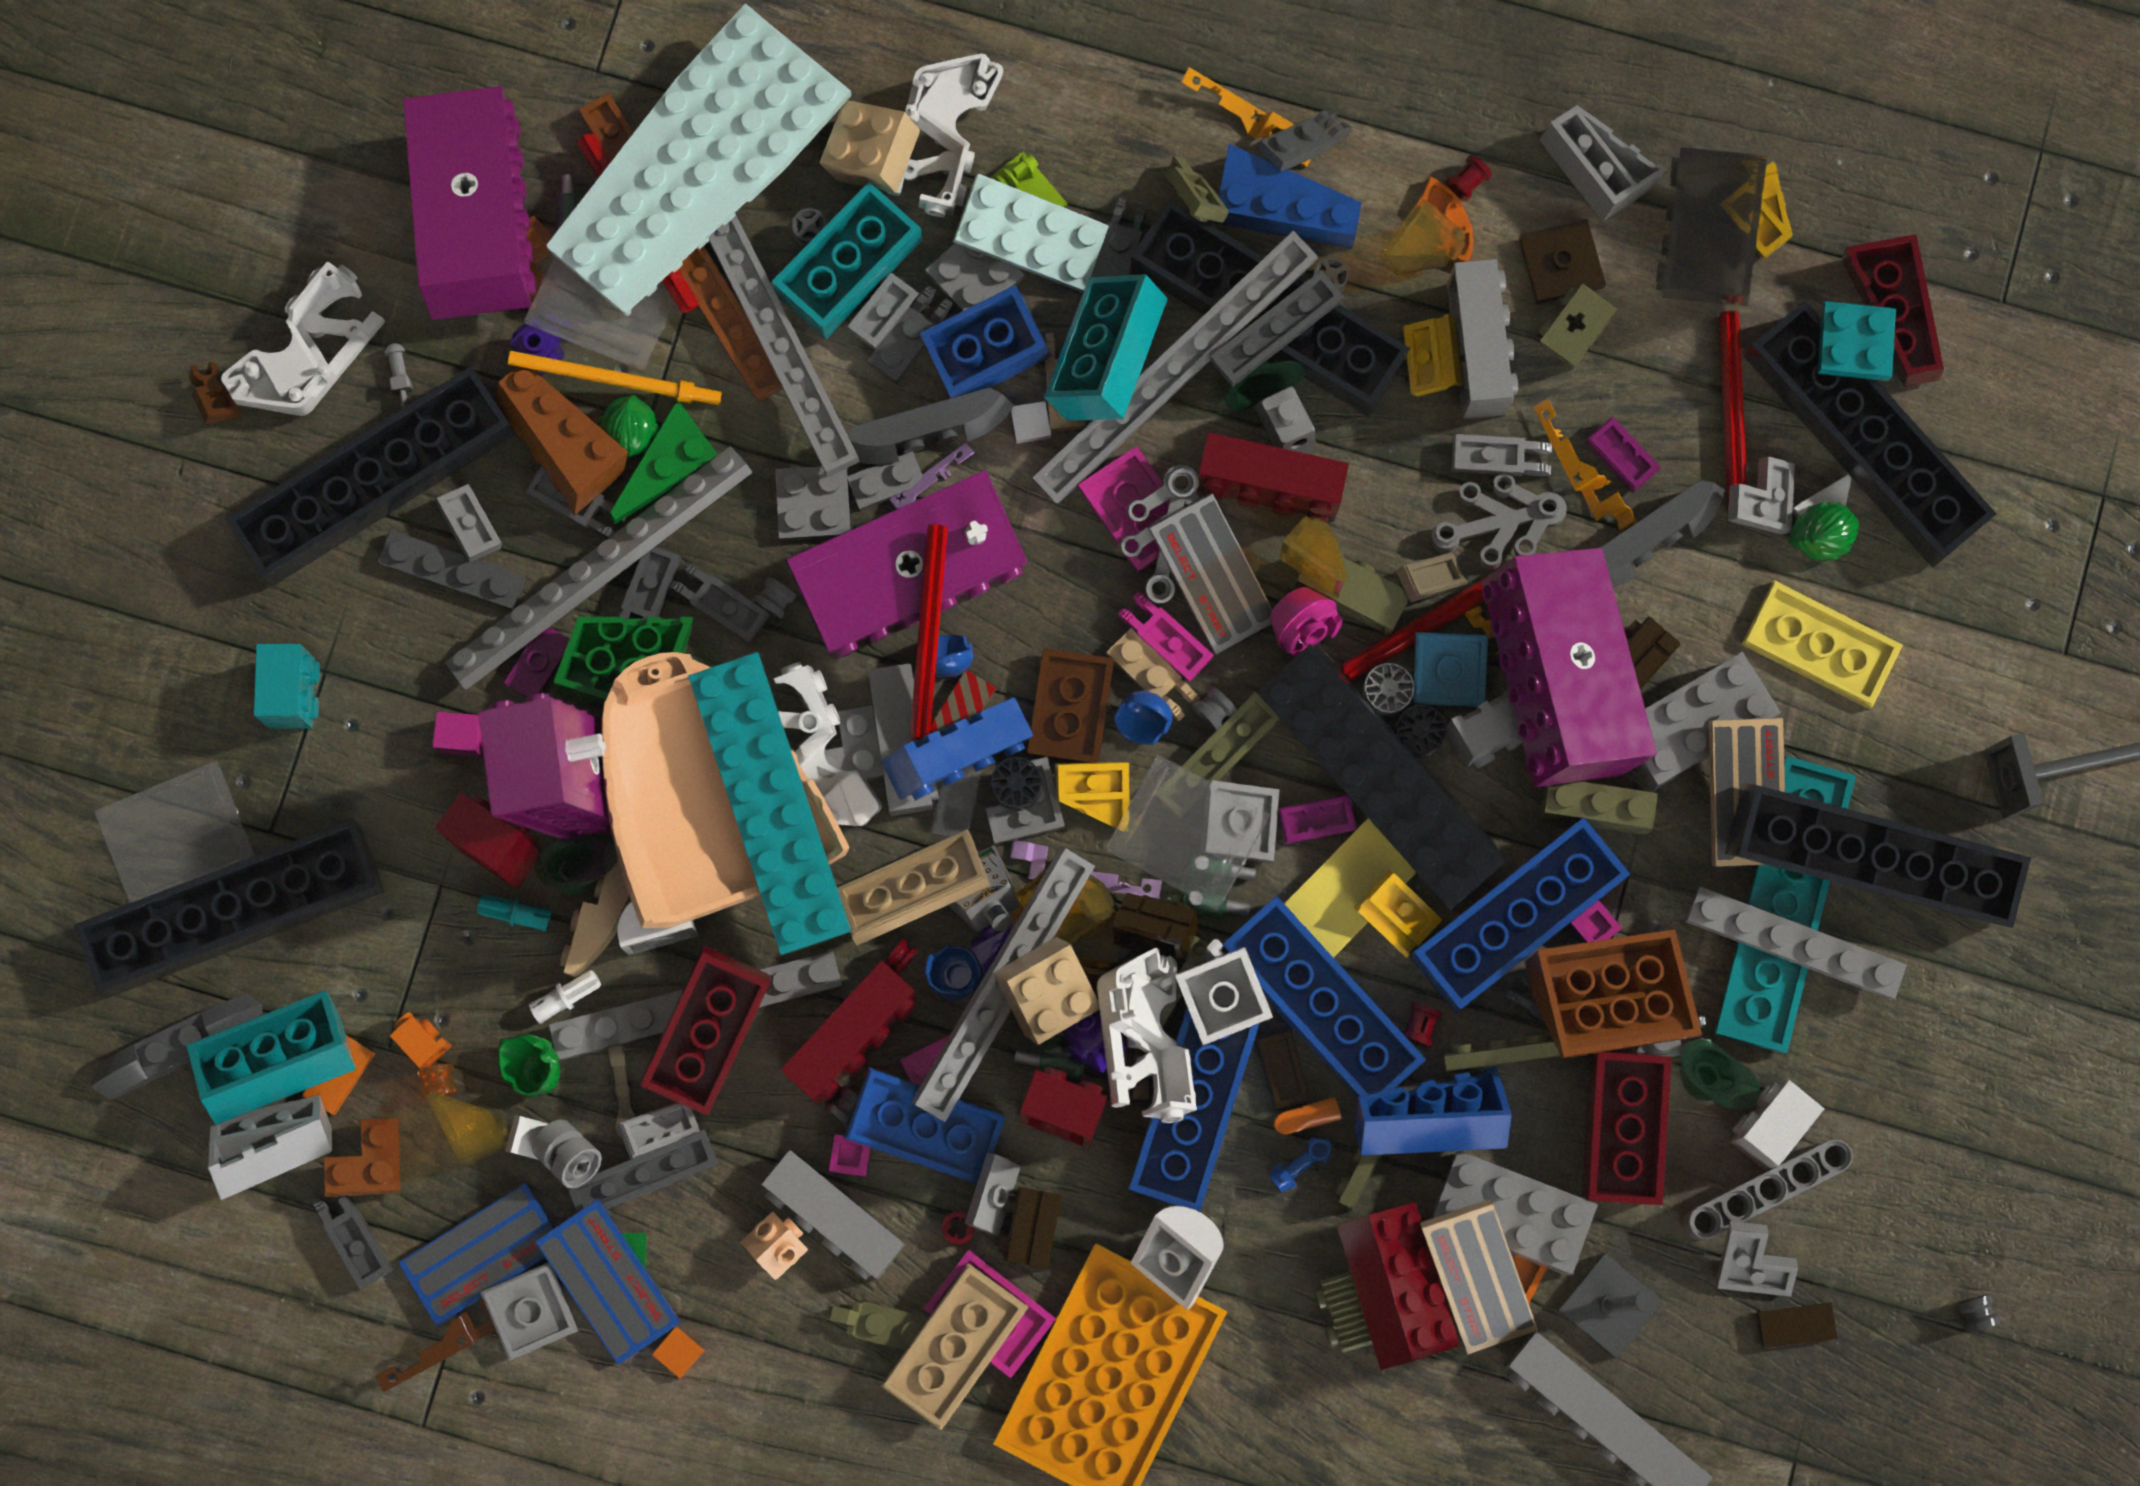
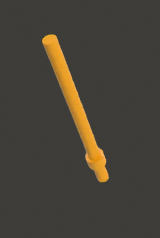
(683, 391)

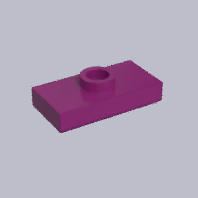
(1622, 454)
(537, 663)
(1317, 819)

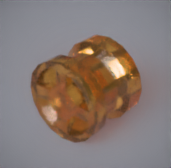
(438, 1080)

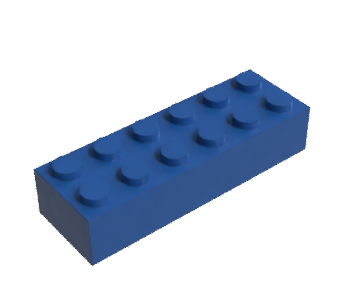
(1519, 915)
(1324, 1003)
(1182, 1154)

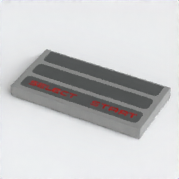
(1212, 573)

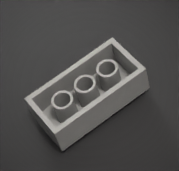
(1482, 342)
(1682, 718)
(1535, 1218)

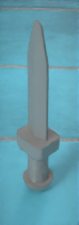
(399, 381)

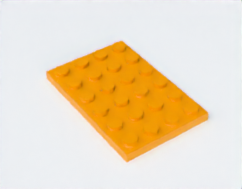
(1109, 1377)

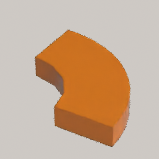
(1451, 206)

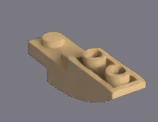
(597, 923)

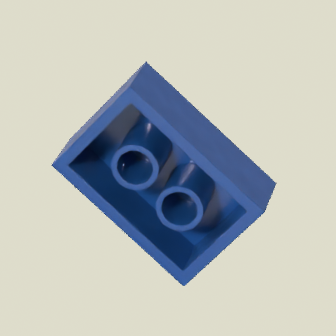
(986, 343)

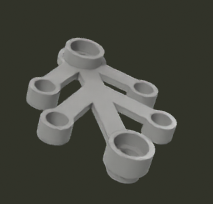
(1176, 503)
(1502, 519)

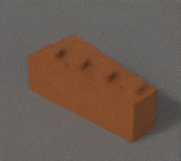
(560, 437)

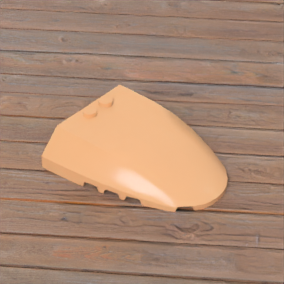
(670, 802)

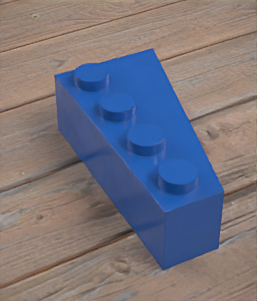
(1284, 201)
(957, 748)
(1435, 1117)

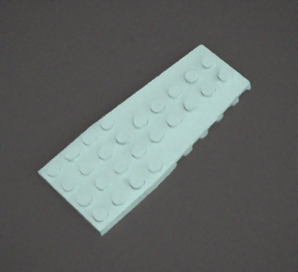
(697, 159)

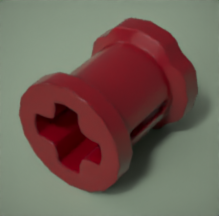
(1469, 178)
(1421, 1024)

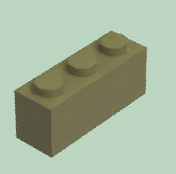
(1366, 596)
(1600, 805)

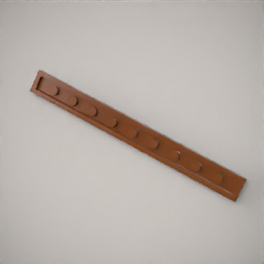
(699, 271)

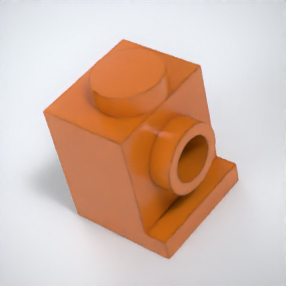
(419, 1040)

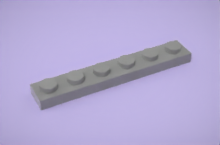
(1796, 943)

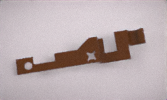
(443, 1348)

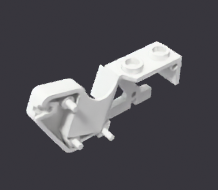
(935, 102)
(299, 375)
(847, 791)
(1132, 1005)

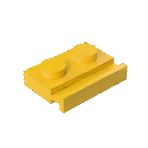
(1433, 355)
(1398, 913)

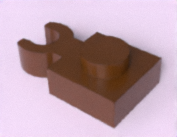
(212, 397)

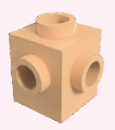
(775, 1244)

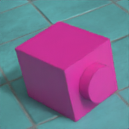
(457, 734)

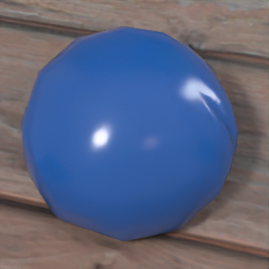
(953, 656)
(1143, 717)
(953, 972)

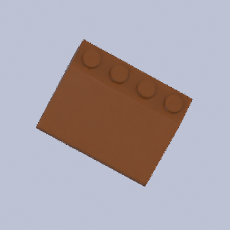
(1614, 993)

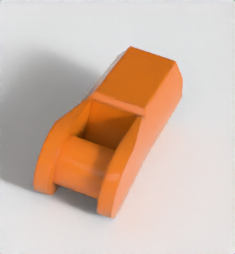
(1307, 1116)

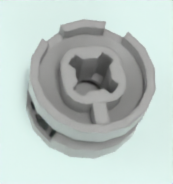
(1388, 689)

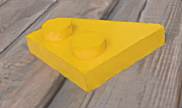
(1773, 224)
(1094, 789)

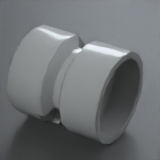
(566, 1153)

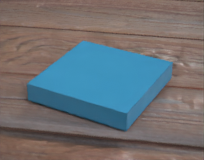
(1450, 669)

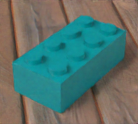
(847, 260)
(1106, 347)
(270, 1057)

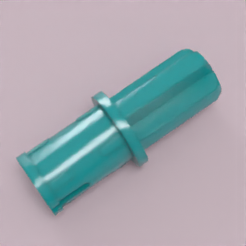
(514, 912)

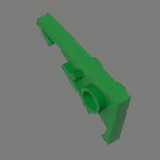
(671, 458)

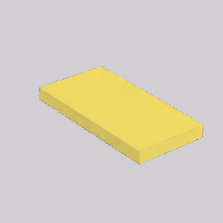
(1821, 644)
(1329, 896)

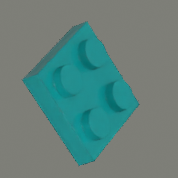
(1856, 341)

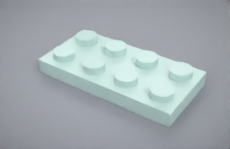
(1030, 233)

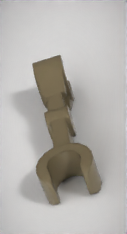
(619, 1062)

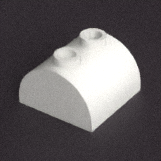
(636, 939)
(1179, 1252)

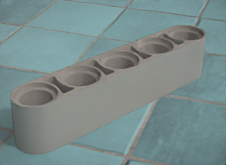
(1784, 1183)

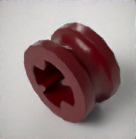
(901, 957)
(946, 1226)

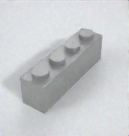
(892, 705)
(833, 1215)

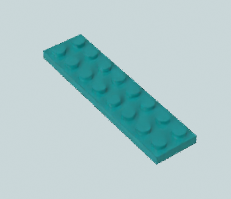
(769, 803)
(1762, 988)

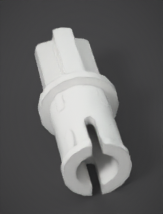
(564, 996)

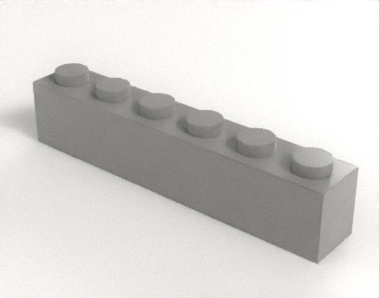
(1601, 1416)

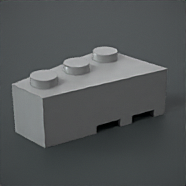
(1599, 163)
(1484, 732)
(267, 1143)

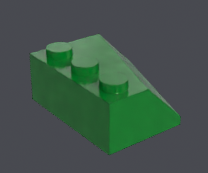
(608, 645)

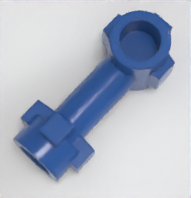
(1317, 1151)

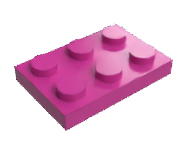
(1111, 492)
(1027, 1331)

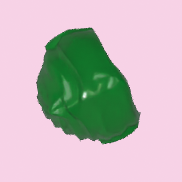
(630, 424)
(1825, 531)
(528, 1064)

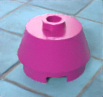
(1304, 619)

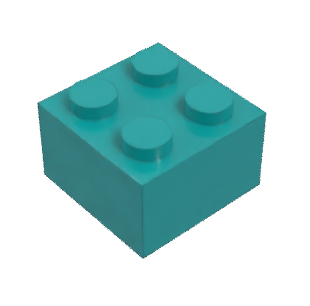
(285, 686)

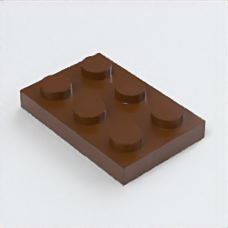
(1070, 706)

